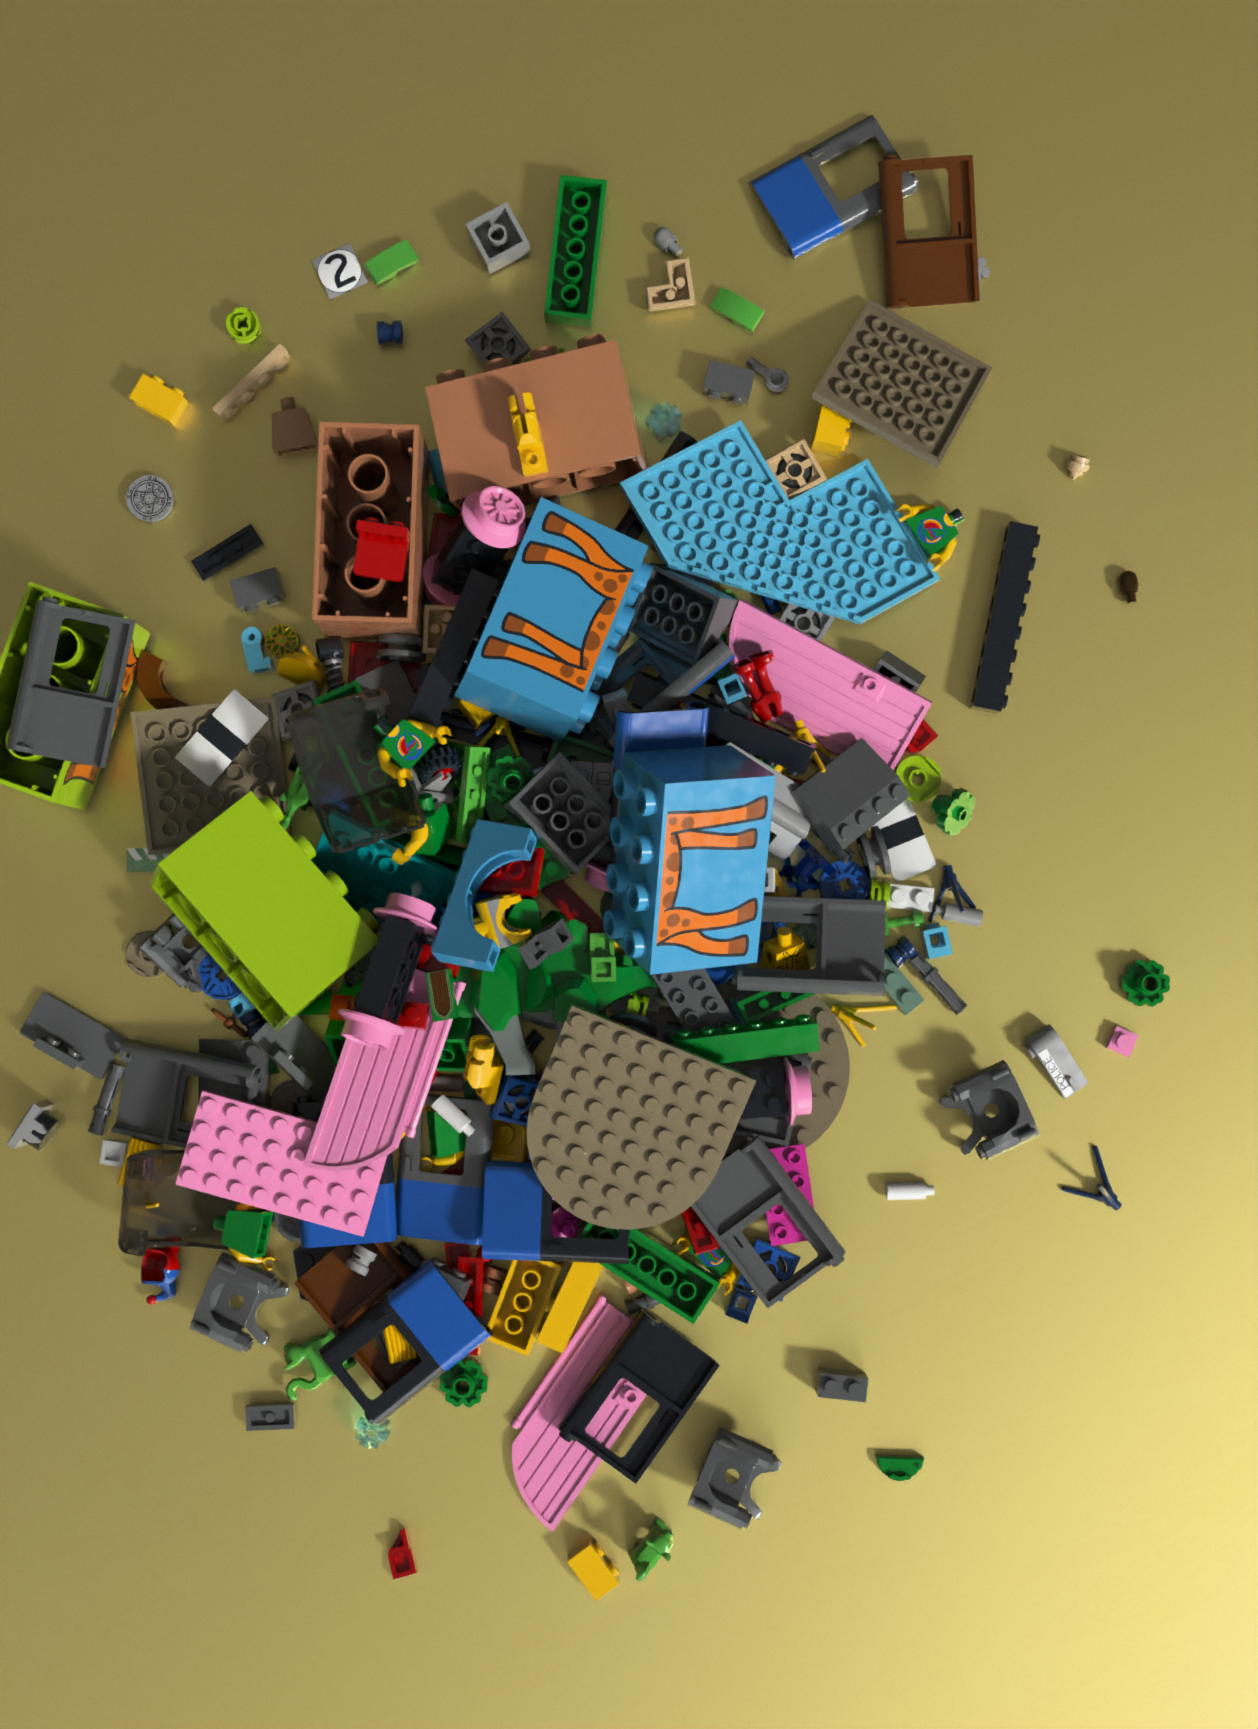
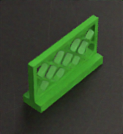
(472, 789)

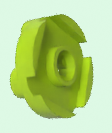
(931, 777)

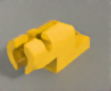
(528, 436)
(483, 1068)

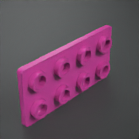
(780, 1225)

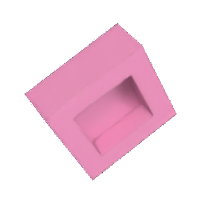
(1122, 1041)

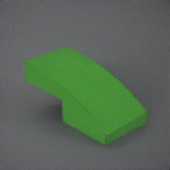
(390, 261)
(737, 308)
(602, 958)

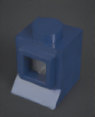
(740, 1303)

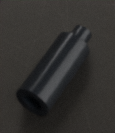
(410, 1256)

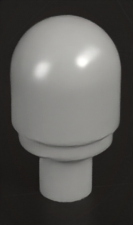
(667, 241)

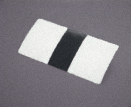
(221, 738)
(905, 842)

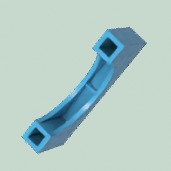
(488, 849)

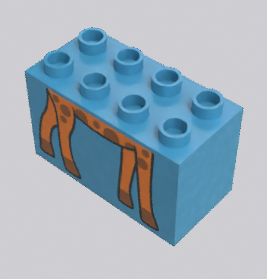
(553, 622)
(689, 857)

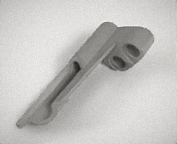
(788, 818)

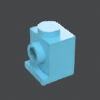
(943, 946)

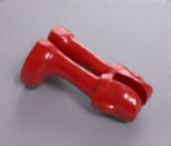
(769, 701)

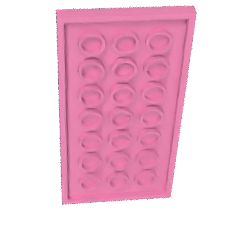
(259, 1160)

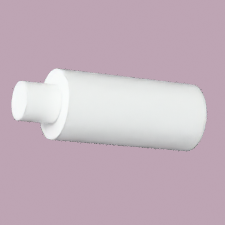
(453, 1115)
(907, 1190)

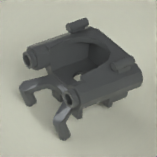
(169, 954)
(1013, 1121)
(222, 1322)
(716, 1495)

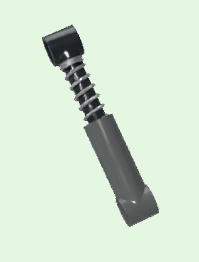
(331, 653)

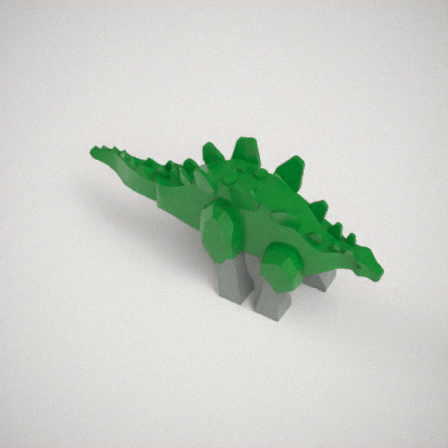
(499, 997)

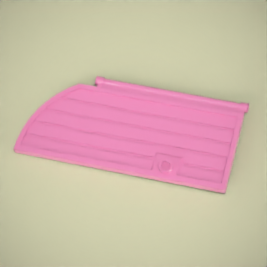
(827, 688)
(378, 1092)
(544, 1464)

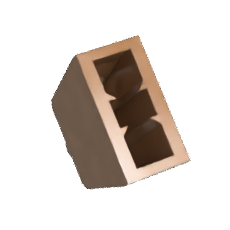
(292, 429)

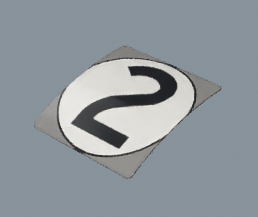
(339, 271)

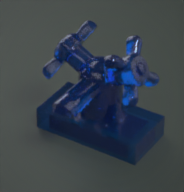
(805, 868)

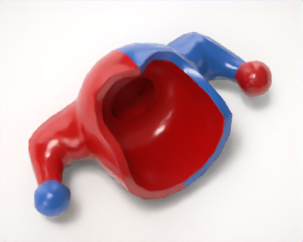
(161, 1269)

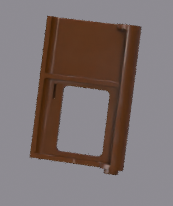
(935, 267)
(344, 1294)

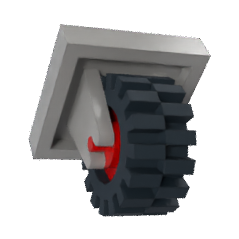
(435, 773)

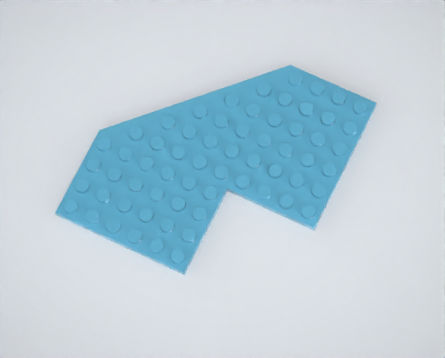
(730, 522)

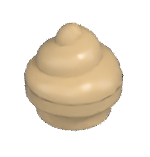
(1077, 465)

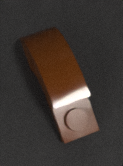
(151, 682)

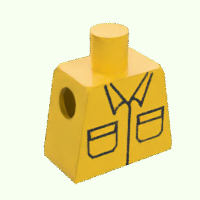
(785, 952)

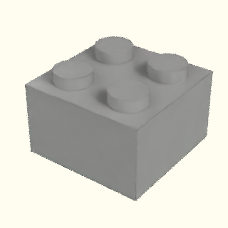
(498, 238)

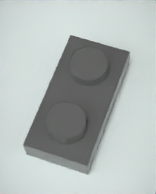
(270, 1416)

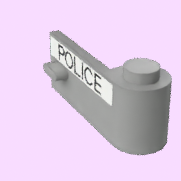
(1056, 1059)

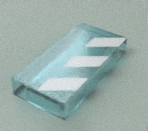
(140, 861)

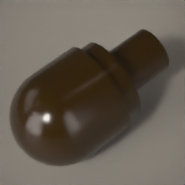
(1128, 585)

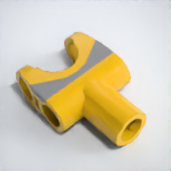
(492, 920)

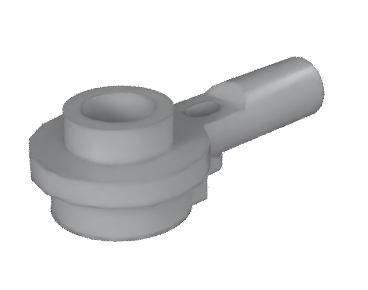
(776, 378)

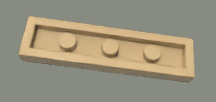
(245, 388)

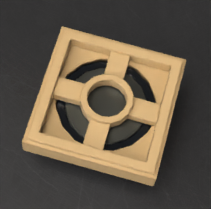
(796, 470)

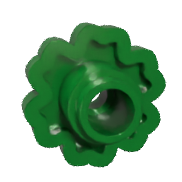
(504, 768)
(953, 811)
(1134, 979)
(467, 1394)

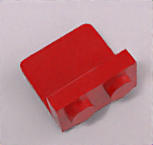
(381, 549)

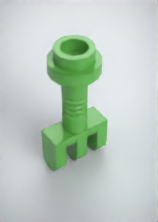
(916, 919)

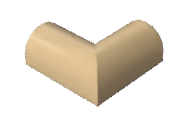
(677, 292)
(435, 622)

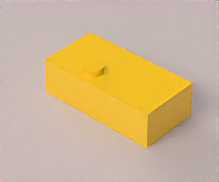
(523, 1303)
(568, 1305)

